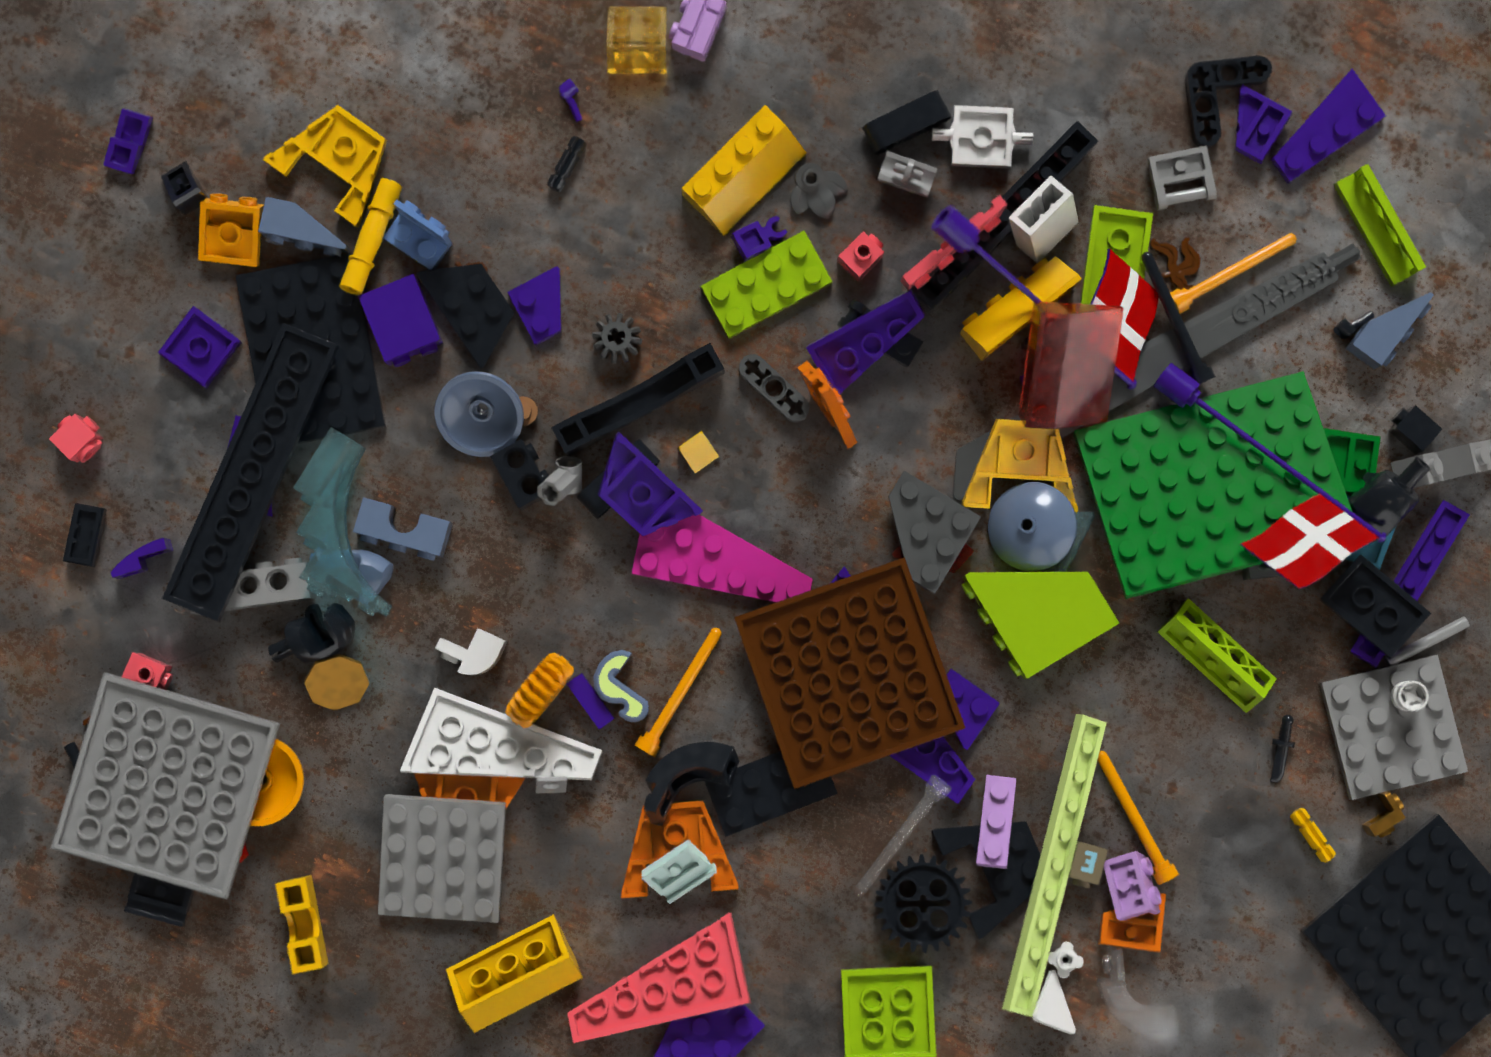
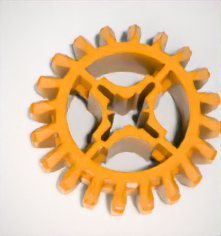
(539, 690)

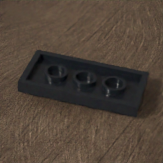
(763, 793)

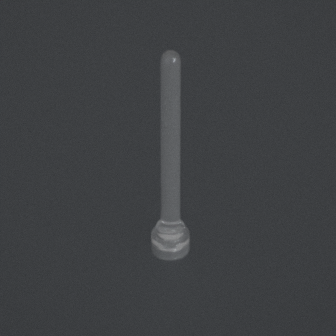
(934, 792)

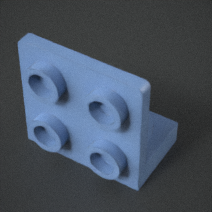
(417, 237)

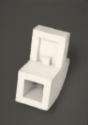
(479, 657)

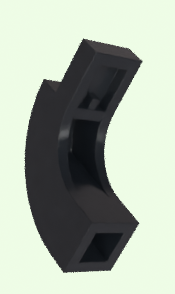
(685, 766)

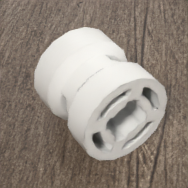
(1415, 697)

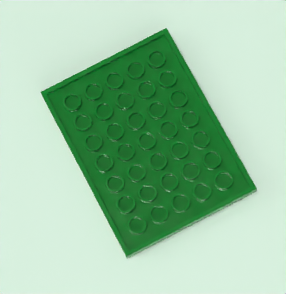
(1189, 490)

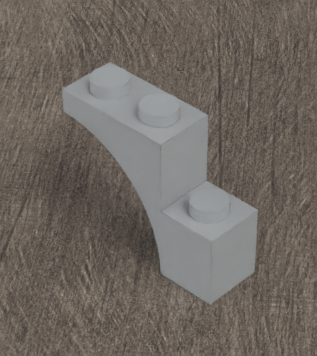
(1451, 462)

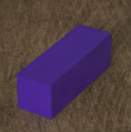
(590, 701)

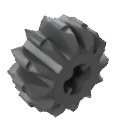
(622, 329)

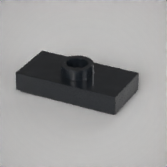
(84, 535)

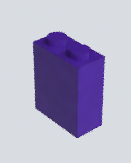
(401, 321)

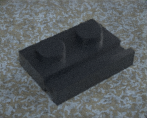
(159, 900)

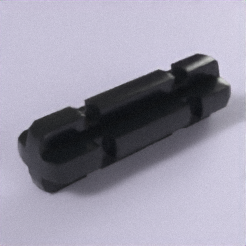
(566, 164)

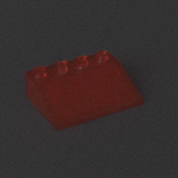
(1069, 364)

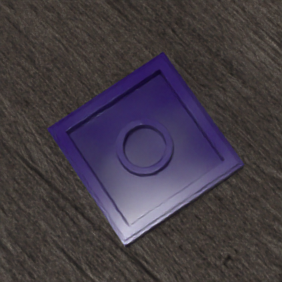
(199, 347)

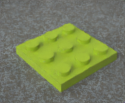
(888, 1012)

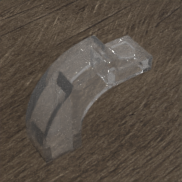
(1143, 1019)

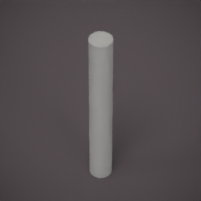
(1428, 641)

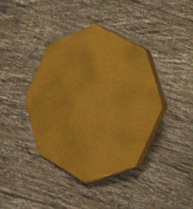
(336, 682)

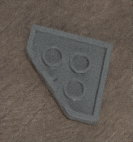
(929, 529)

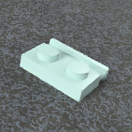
(678, 871)

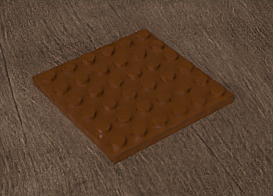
(849, 673)

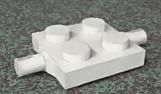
(982, 136)

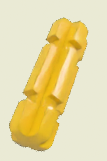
(1313, 835)

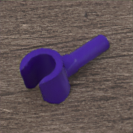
(568, 90)

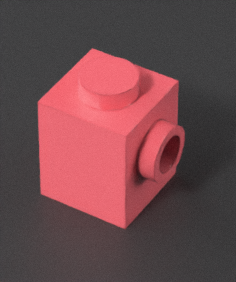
(861, 255)
(148, 671)

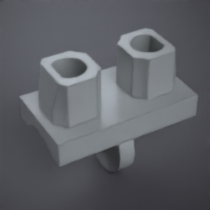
(907, 174)

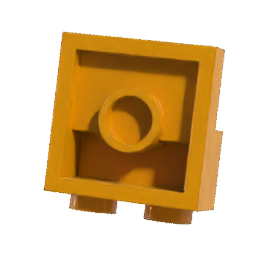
(230, 230)

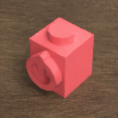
(77, 438)

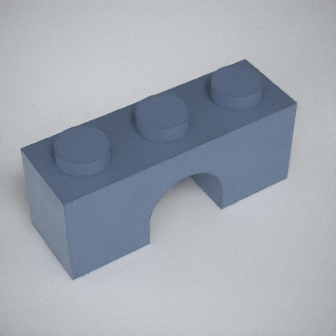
(376, 523)

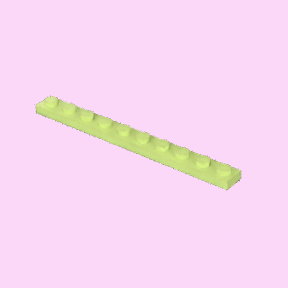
(1054, 865)

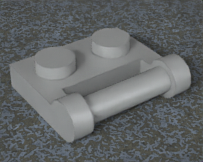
(1179, 168)

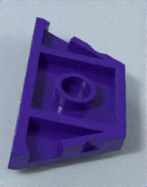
(642, 491)

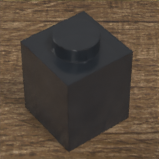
(1414, 428)

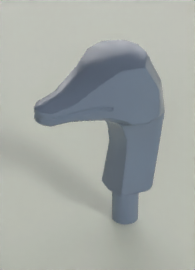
(373, 568)

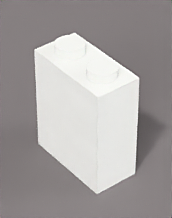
(1044, 219)

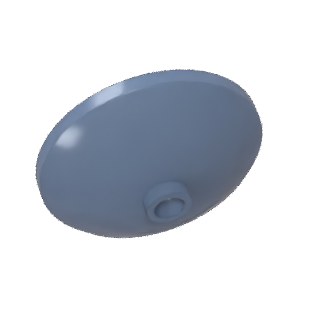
(472, 428)
(1052, 528)

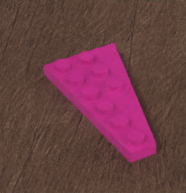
(714, 559)

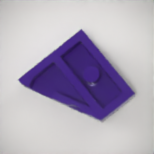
(1258, 124)
(540, 305)
(974, 707)

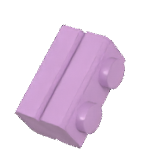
(697, 27)

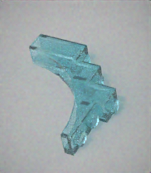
(326, 488)

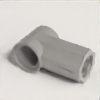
(563, 481)

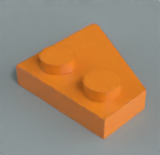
(1136, 933)

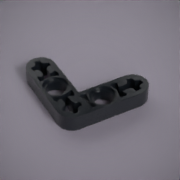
(1213, 82)

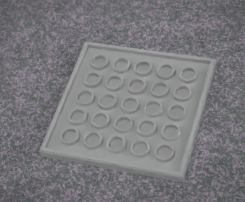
(165, 785)

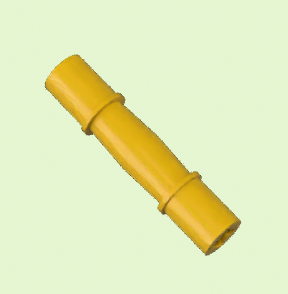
(370, 237)

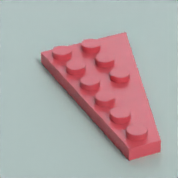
(681, 983)

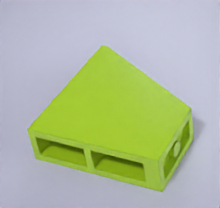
(1039, 614)

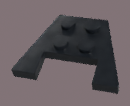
(1008, 885)

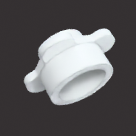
(1057, 956)

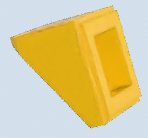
(698, 452)

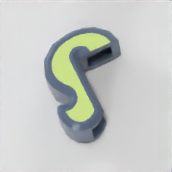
(614, 691)

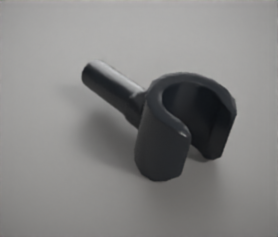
(1345, 328)

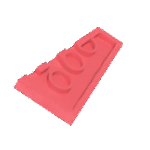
(943, 257)

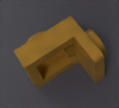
(1384, 822)

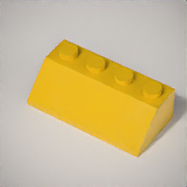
(743, 170)
(1014, 311)
(513, 973)

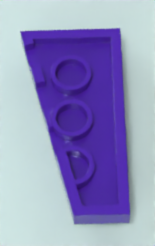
(860, 343)

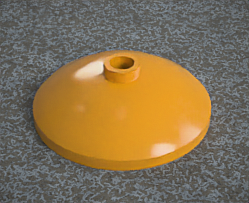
(282, 787)

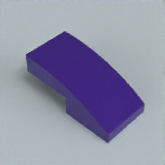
(129, 141)
(135, 561)

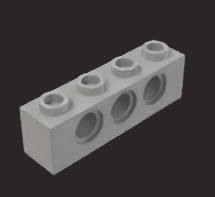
(266, 593)

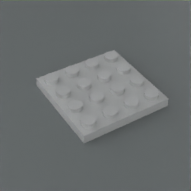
(1390, 746)
(441, 858)

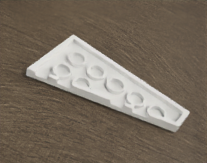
(480, 741)

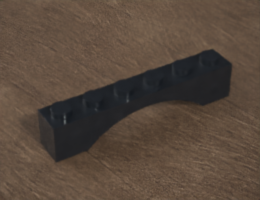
(622, 410)

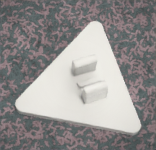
(1052, 1006)

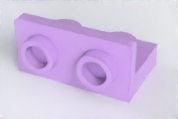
(1132, 885)

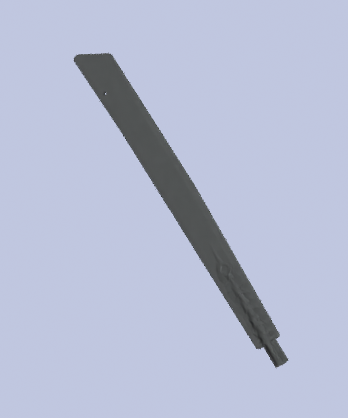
(1208, 332)

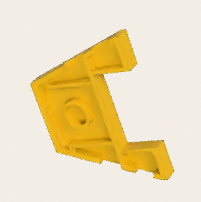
(345, 149)
(1019, 454)

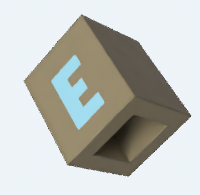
(1087, 864)

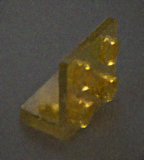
(636, 39)

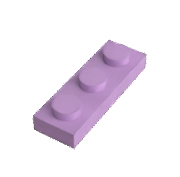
(996, 822)

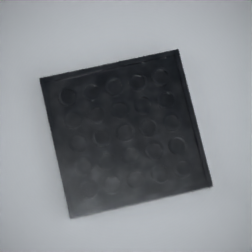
(1415, 940)

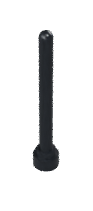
(1199, 370)

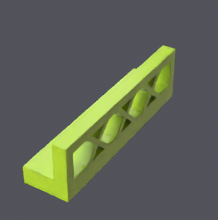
(1379, 225)
(1215, 659)

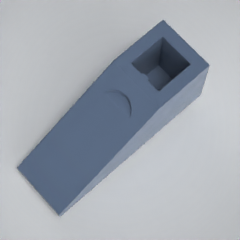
(290, 223)
(1380, 335)

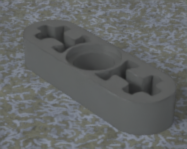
(753, 378)

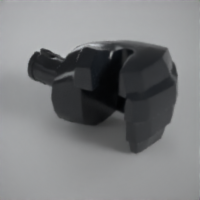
(1388, 496)
(314, 635)

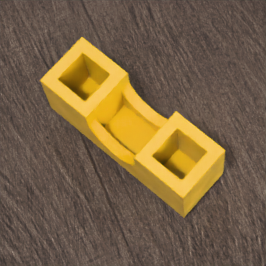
(306, 939)

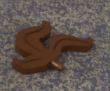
(1186, 268)

